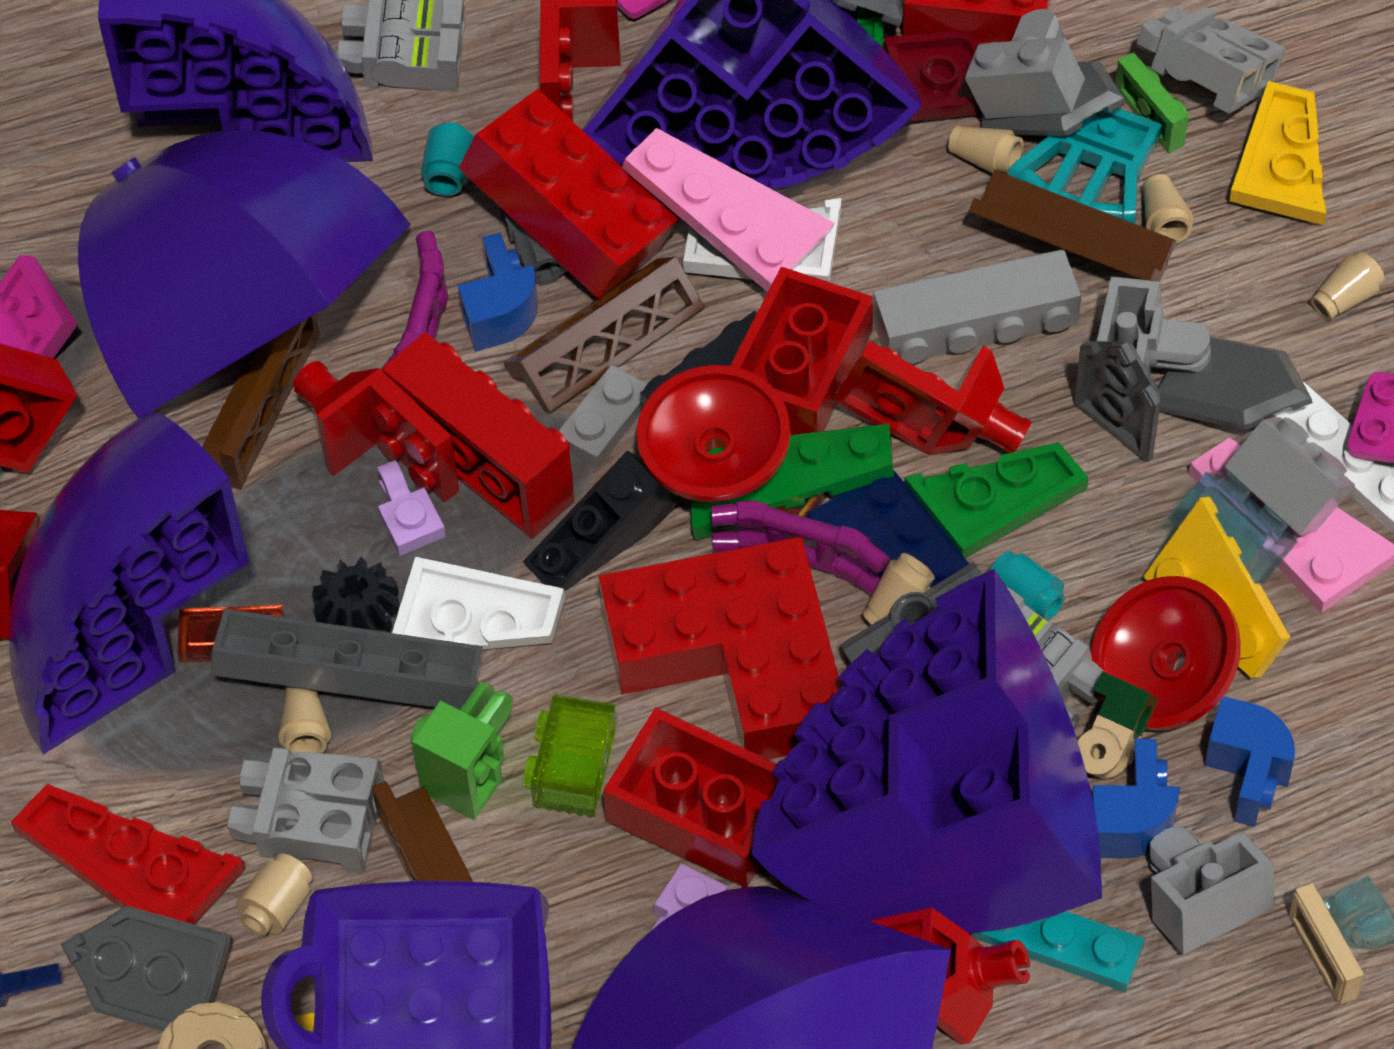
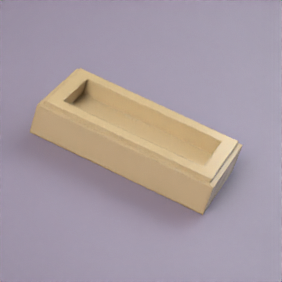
(1325, 944)

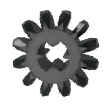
(356, 597)

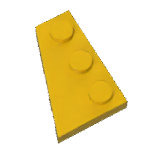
(1281, 157)
(1211, 557)

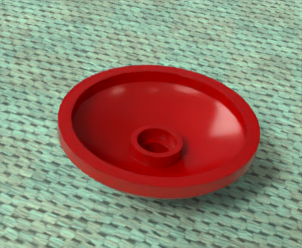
(709, 411)
(1156, 627)

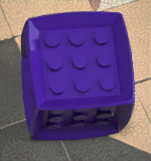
(417, 969)

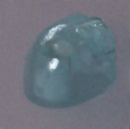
(1362, 915)

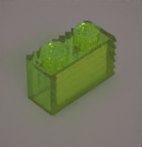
(572, 755)

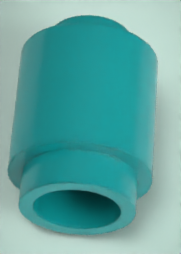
(442, 157)
(1032, 582)

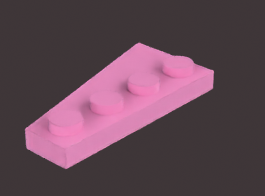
(728, 209)
(1323, 562)

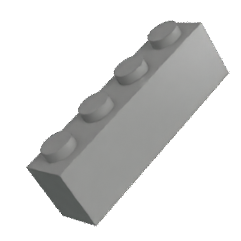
(977, 307)

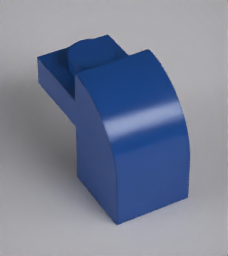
(504, 303)
(1253, 745)
(1135, 813)

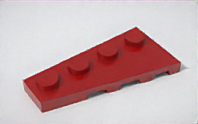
(126, 857)

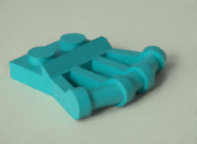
(1112, 142)

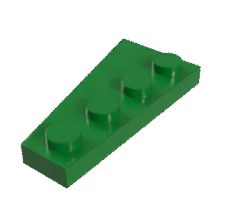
(814, 465)

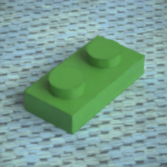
(1149, 99)

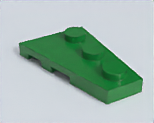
(996, 498)

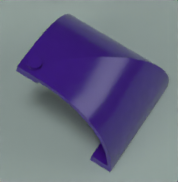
(221, 254)
(769, 976)

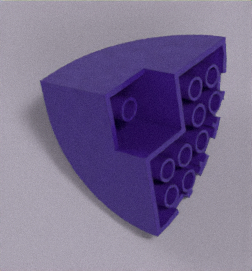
(233, 66)
(759, 88)
(111, 557)
(939, 778)

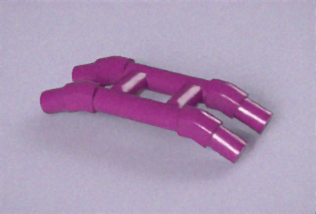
(430, 294)
(852, 567)

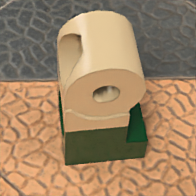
(1120, 721)

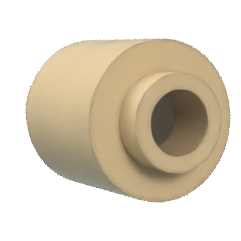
(274, 895)

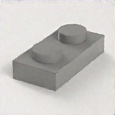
(604, 416)

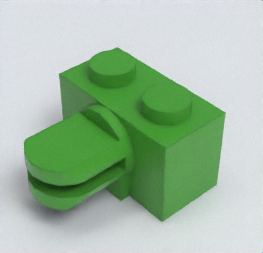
(460, 750)

